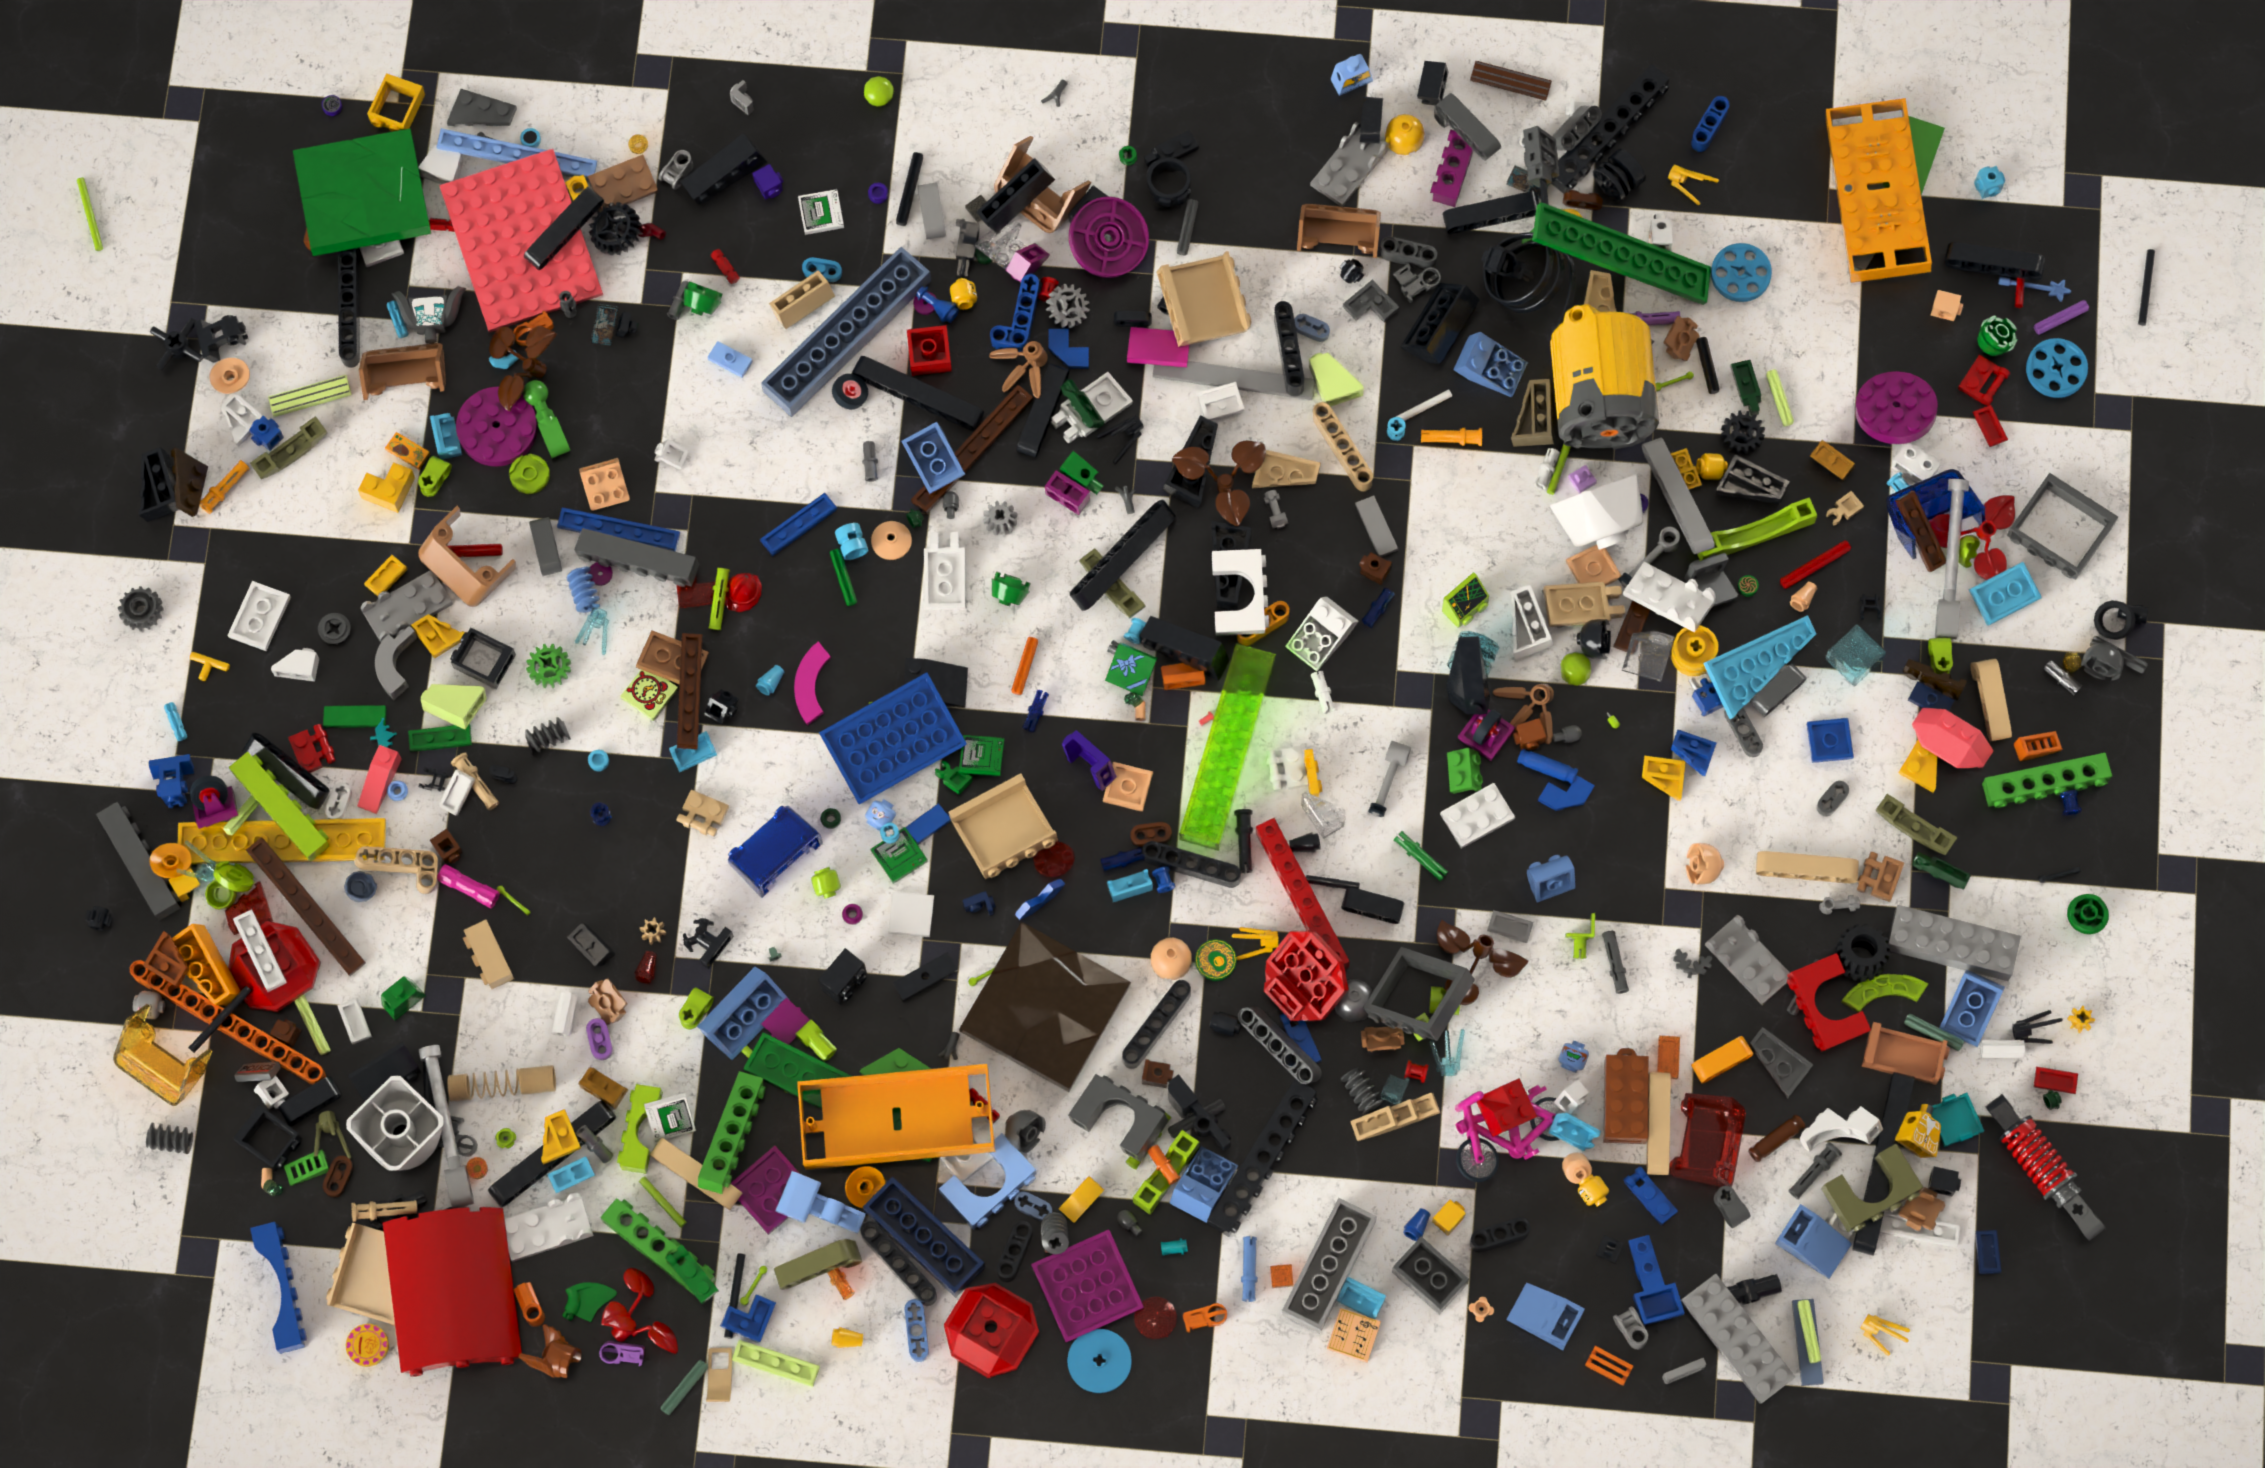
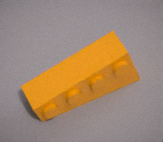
(206, 964)

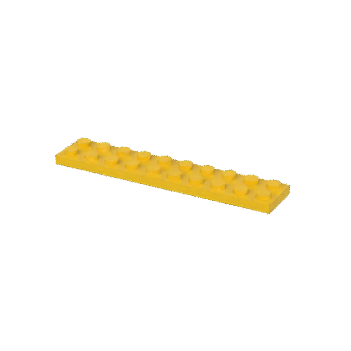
(344, 840)

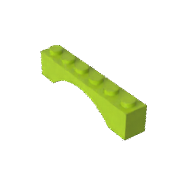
(1782, 522)

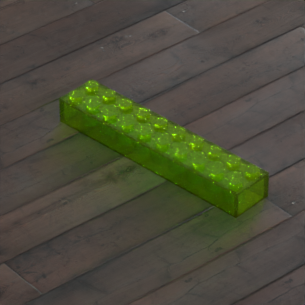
(1227, 747)

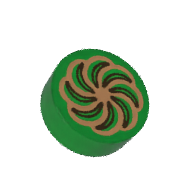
(1748, 586)

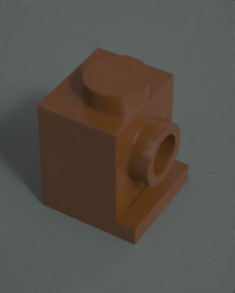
(1378, 573)
(443, 841)
(286, 1032)
(1151, 1079)

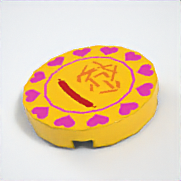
(367, 1345)

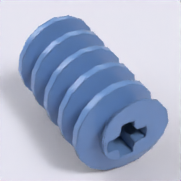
(581, 591)

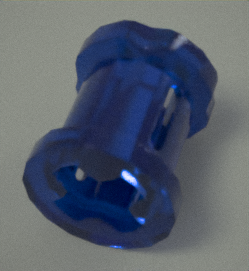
(2070, 802)
(595, 816)

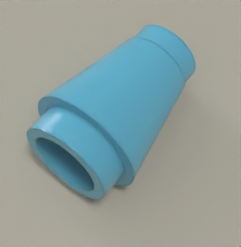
(770, 680)

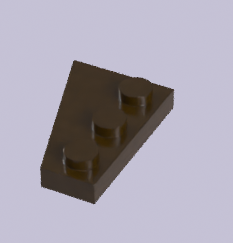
(189, 481)
(1940, 682)

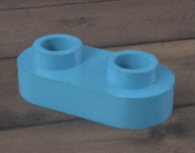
(824, 266)

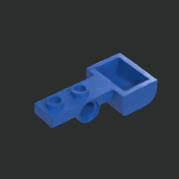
(1657, 1300)

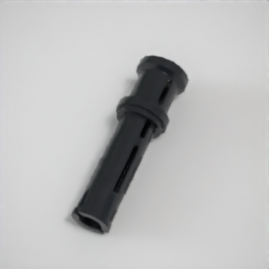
(1243, 831)

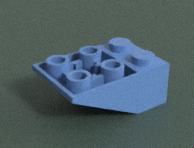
(1490, 364)
(1203, 1184)
(1813, 1241)
(1546, 1315)

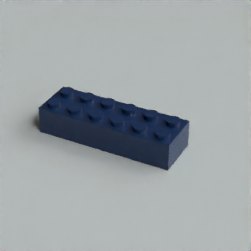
(924, 1237)

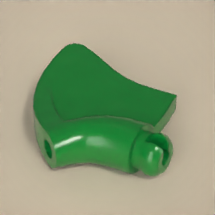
(586, 1299)

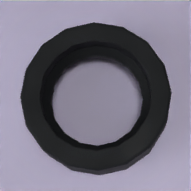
(2098, 620)

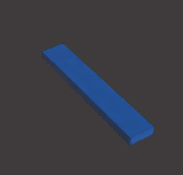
(647, 534)

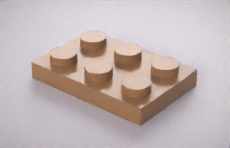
(624, 182)
(663, 657)

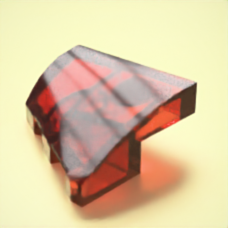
(254, 900)

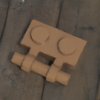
(1886, 879)

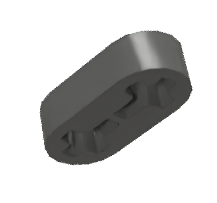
(1836, 801)

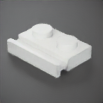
(1220, 401)

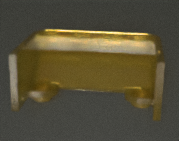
(153, 1065)

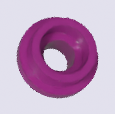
(852, 908)

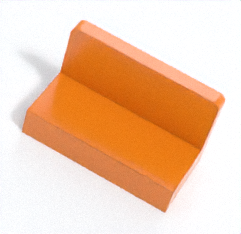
(1181, 676)

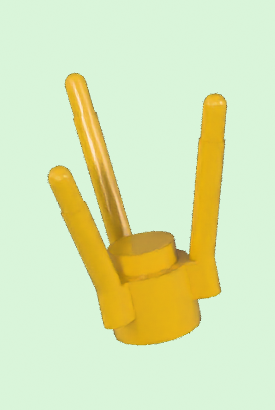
(1680, 174)
(1267, 938)
(1873, 1324)

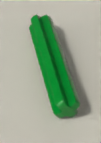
(843, 577)

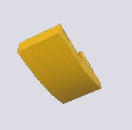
(1686, 468)
(1081, 1199)

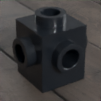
(721, 706)

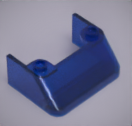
(1935, 500)

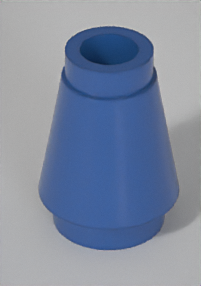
(1416, 1225)

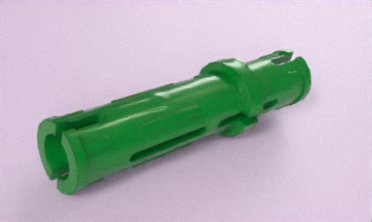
(1414, 849)

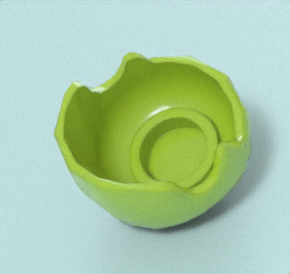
(878, 91)
(1967, 550)
(1575, 668)
(219, 896)

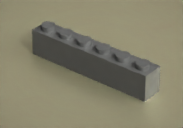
(636, 557)
(136, 858)

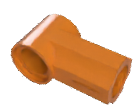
(529, 1303)

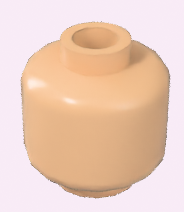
(1576, 1167)

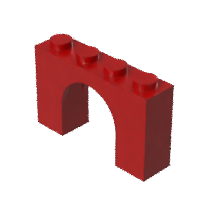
(1826, 1031)

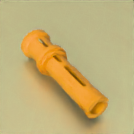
(1452, 436)
(214, 492)

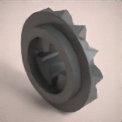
(337, 620)

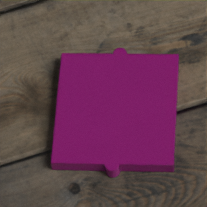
(785, 1021)

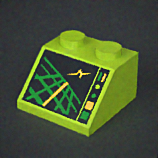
(1465, 601)

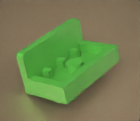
(1464, 770)

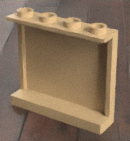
(1204, 299)
(1002, 826)
(363, 1276)

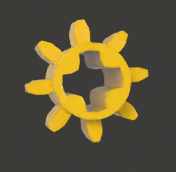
(2076, 1022)

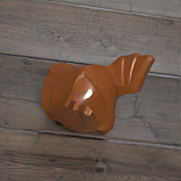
(555, 1356)

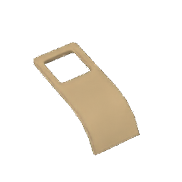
(719, 1379)

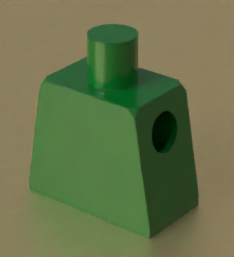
(1076, 468)
(401, 997)

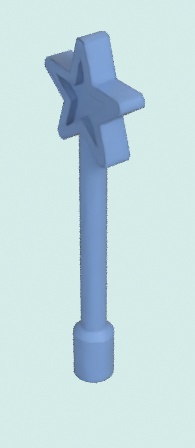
(2056, 289)

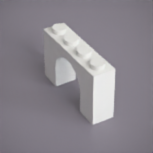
(1249, 565)

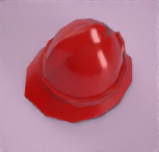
(743, 592)

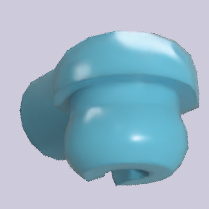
(504, 362)

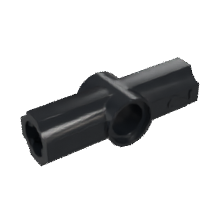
(1752, 1290)

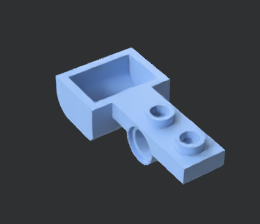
(802, 1199)

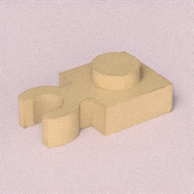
(1846, 506)

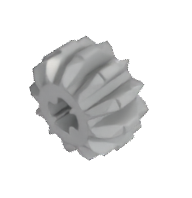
(1000, 525)

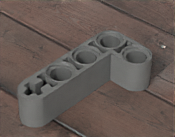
(1455, 114)

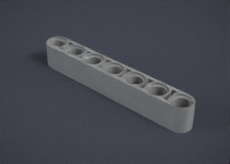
(1678, 496)

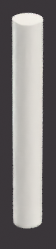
(1425, 405)

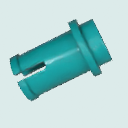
(1173, 1247)

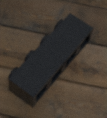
(1015, 195)

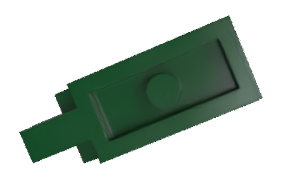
(1747, 385)
(1082, 405)
(1942, 870)

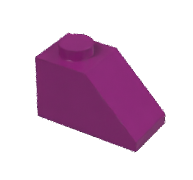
(1026, 261)

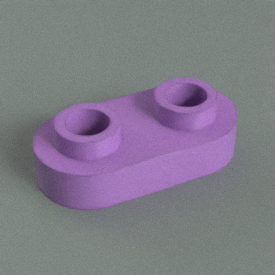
(599, 1040)

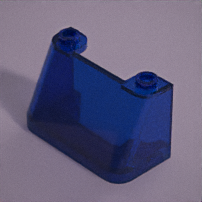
(773, 849)

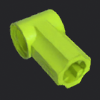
(813, 1037)

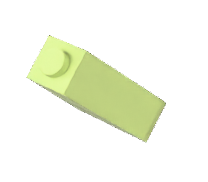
(1333, 380)
(453, 702)

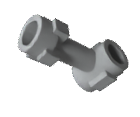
(1278, 519)
(1829, 904)

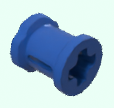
(1163, 879)

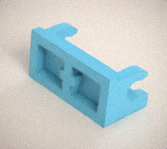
(445, 436)
(688, 758)
(1130, 886)
(1573, 1131)
(571, 1174)
(1361, 1298)

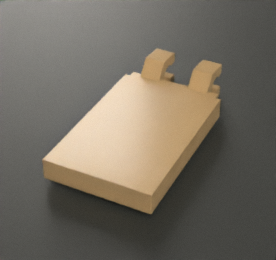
(1581, 603)

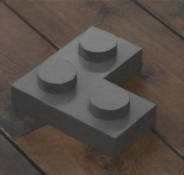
(1373, 298)

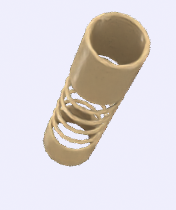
(530, 1080)

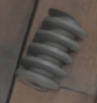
(546, 735)
(1362, 1091)
(169, 1139)
(1054, 1233)

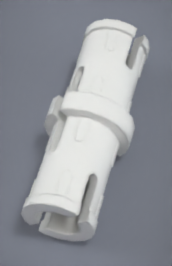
(1546, 468)
(1322, 692)

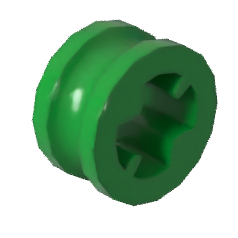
(1131, 161)

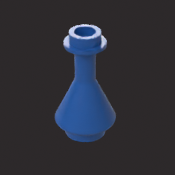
(945, 310)

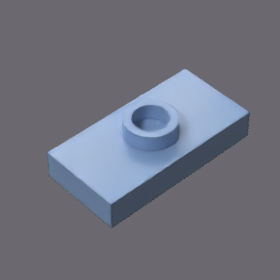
(729, 359)

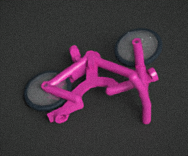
(1478, 1157)

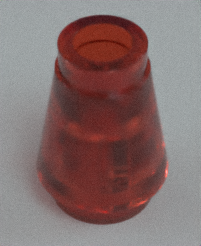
(646, 969)

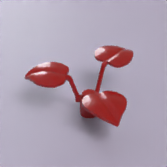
(1999, 515)
(624, 1326)

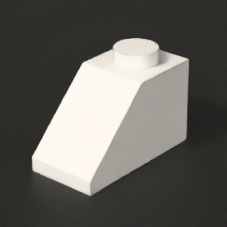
(298, 665)

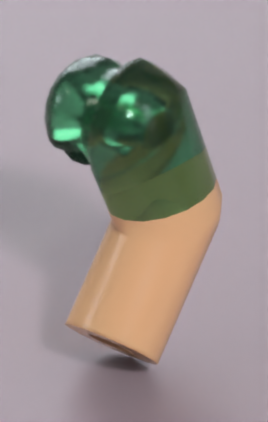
(1138, 703)
(268, 1184)

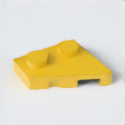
(436, 635)

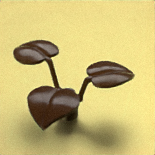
(536, 341)
(1230, 504)
(1504, 962)

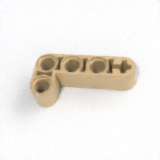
(1992, 698)
(396, 865)

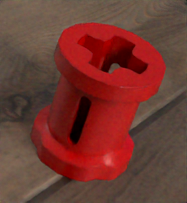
(1047, 282)
(1416, 1071)

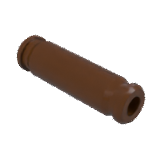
(1776, 1138)

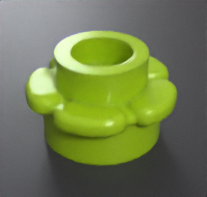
(505, 1132)

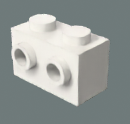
(1915, 463)

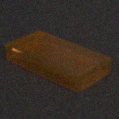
(1668, 1055)

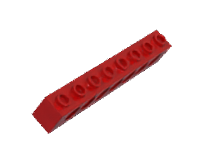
(1297, 886)

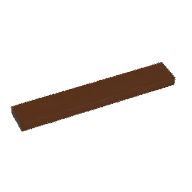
(689, 691)

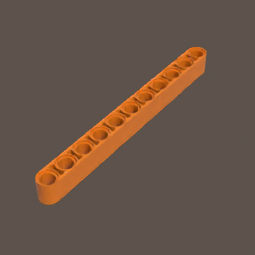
(235, 1029)

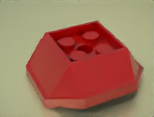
(294, 958)
(1289, 978)
(996, 1351)

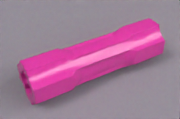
(468, 886)

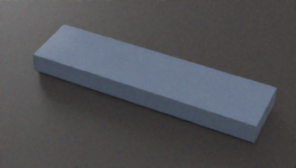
(1809, 1372)

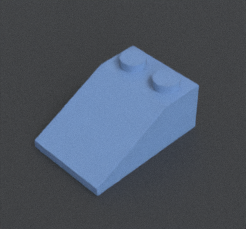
(933, 457)
(1972, 1007)

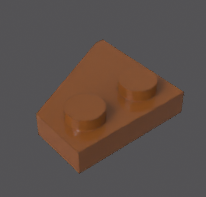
(167, 960)

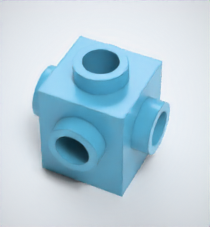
(1989, 181)

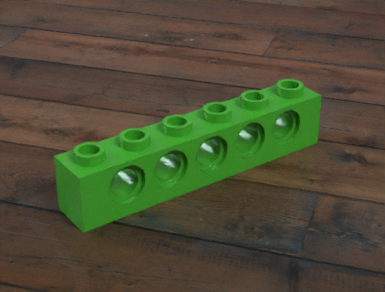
(2096, 764)
(714, 1179)
(613, 1218)

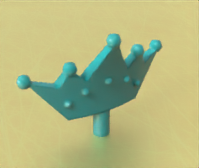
(382, 735)

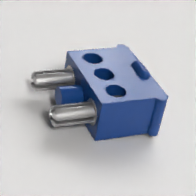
(1705, 700)

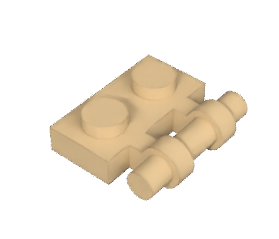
(706, 808)

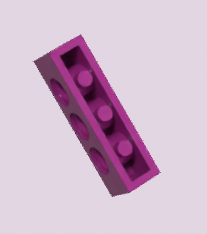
(1449, 193)

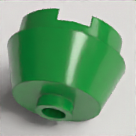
(701, 299)
(1997, 336)
(1009, 589)
(2088, 914)

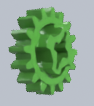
(553, 658)

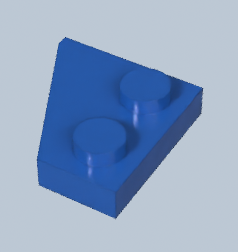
(1694, 750)

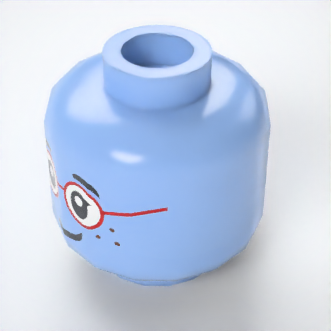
(880, 814)

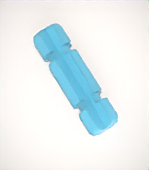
(397, 319)
(175, 721)

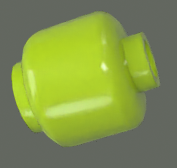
(825, 882)

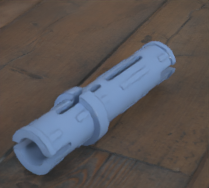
(1249, 1269)

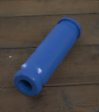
(1547, 766)

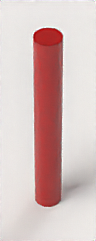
(2019, 293)

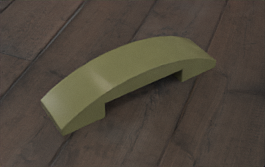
(290, 450)
(1118, 593)
(1914, 826)

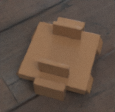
(1681, 338)
(607, 1001)
(1382, 1038)
(1922, 1210)

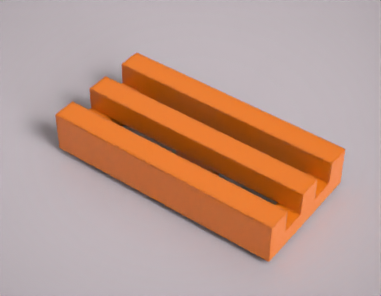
(1613, 1358)

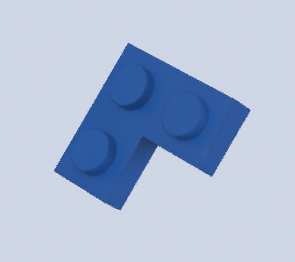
(751, 1324)

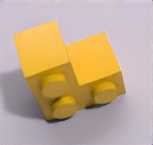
(388, 492)

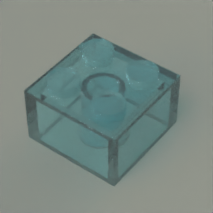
(1855, 655)

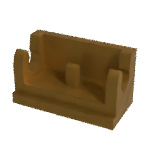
(1832, 460)
(602, 1087)

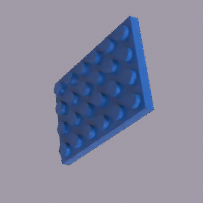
(892, 738)

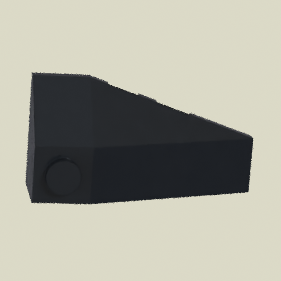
(1467, 678)

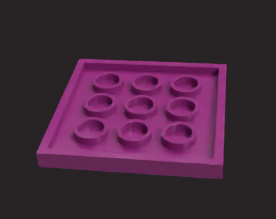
(1087, 1286)

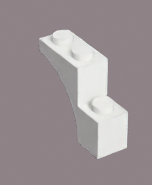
(1829, 1125)

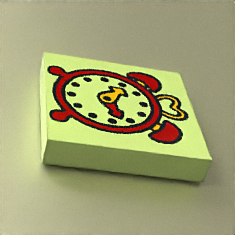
(649, 693)

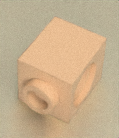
(1946, 305)

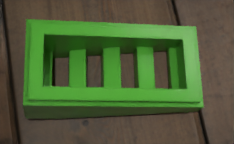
(309, 1174)

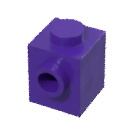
(768, 181)

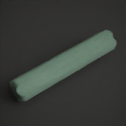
(1933, 1031)
(684, 1387)

